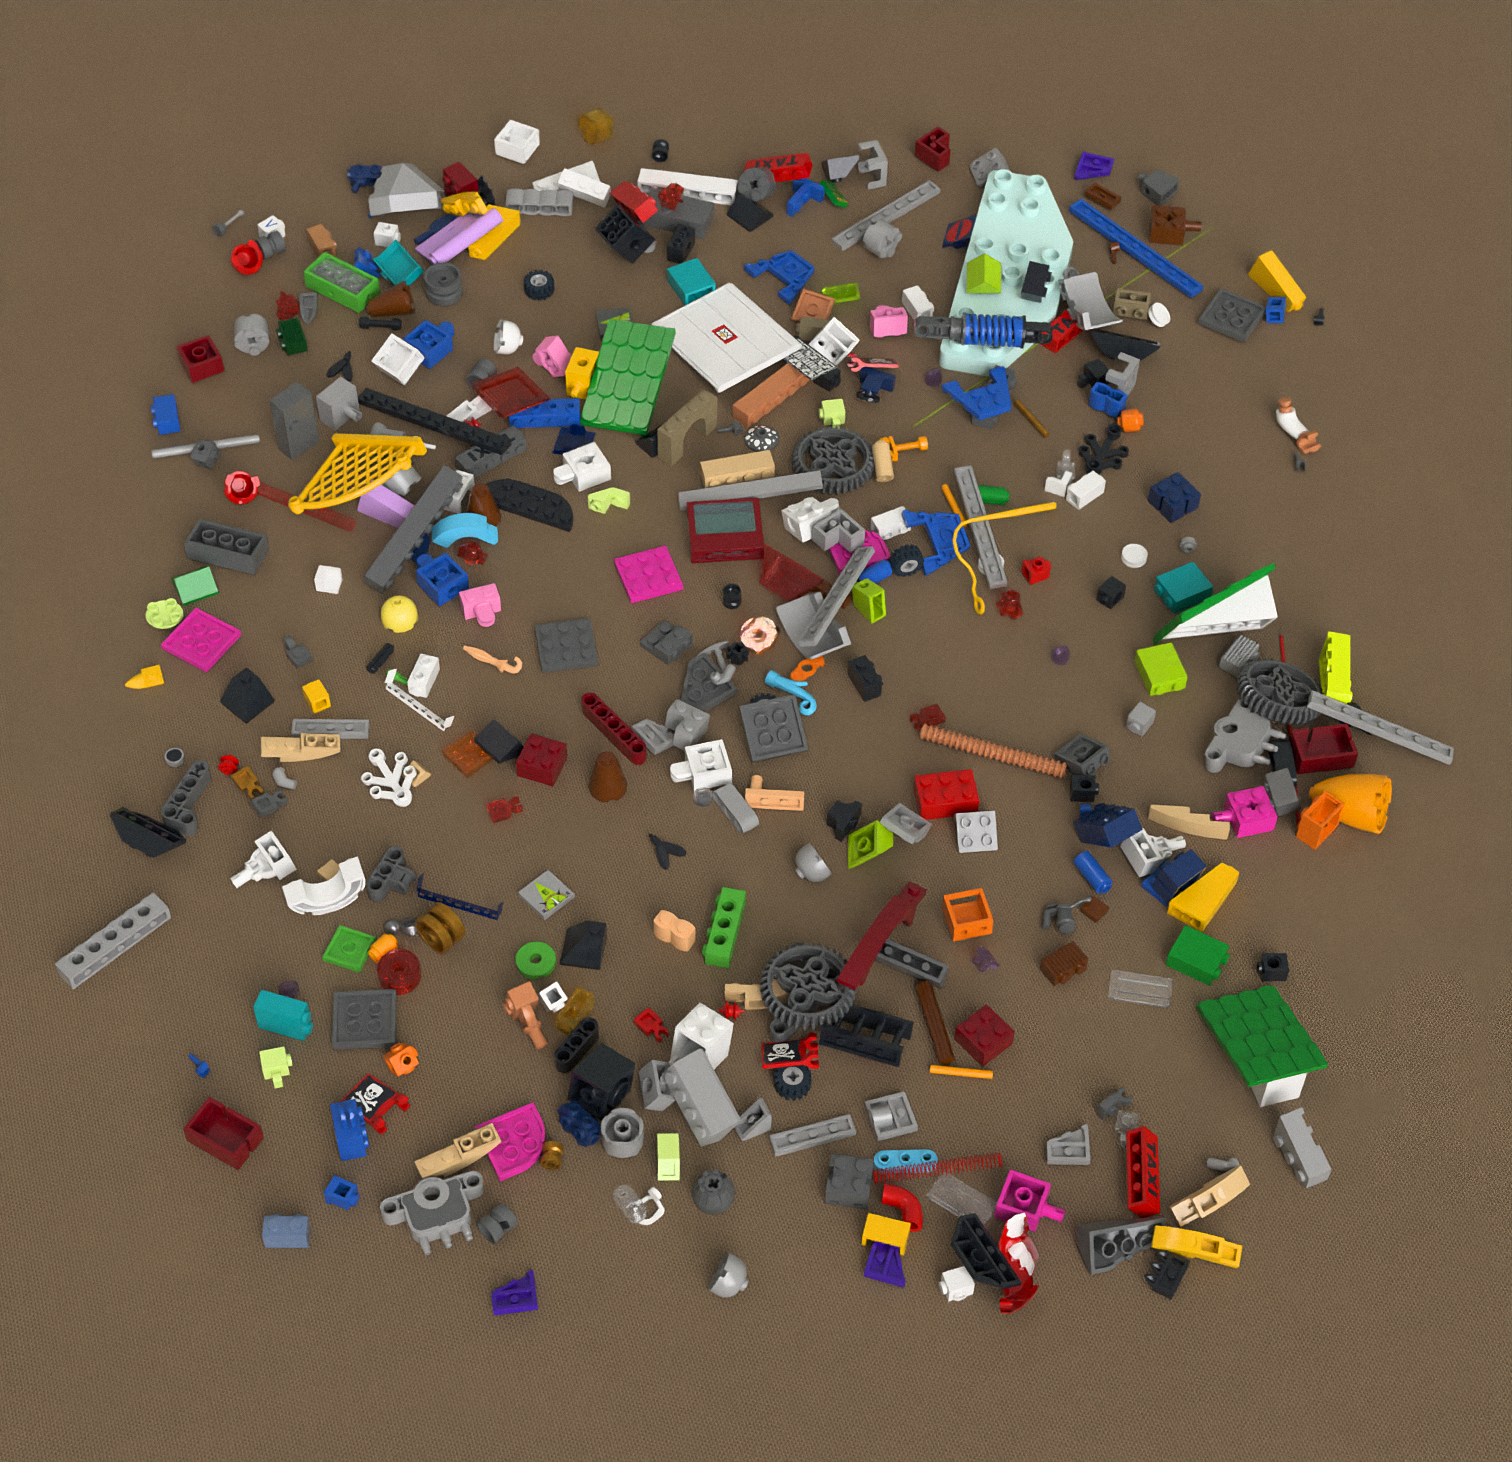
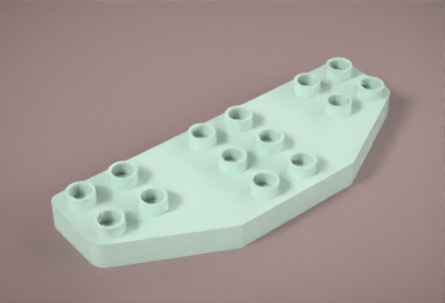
(1014, 226)

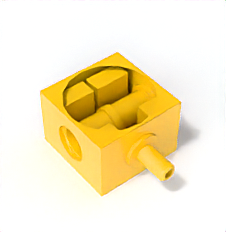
(580, 372)

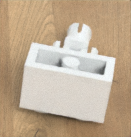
(1149, 852)
(265, 862)

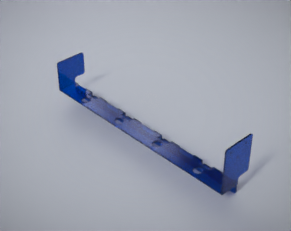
(453, 901)

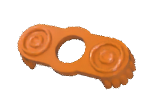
(800, 675)

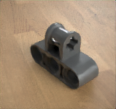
(397, 879)

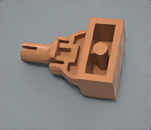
(520, 1004)

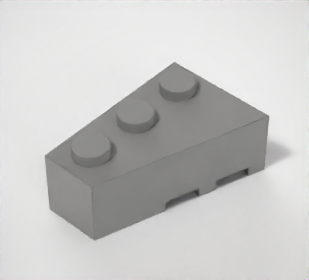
(1300, 1150)

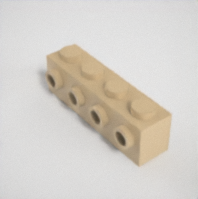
(737, 469)

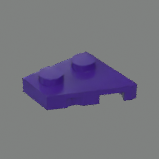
(1093, 166)
(885, 1264)
(515, 1296)

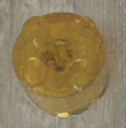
(596, 126)

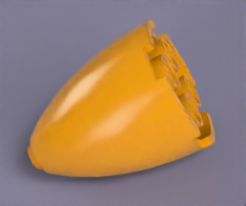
(1363, 798)

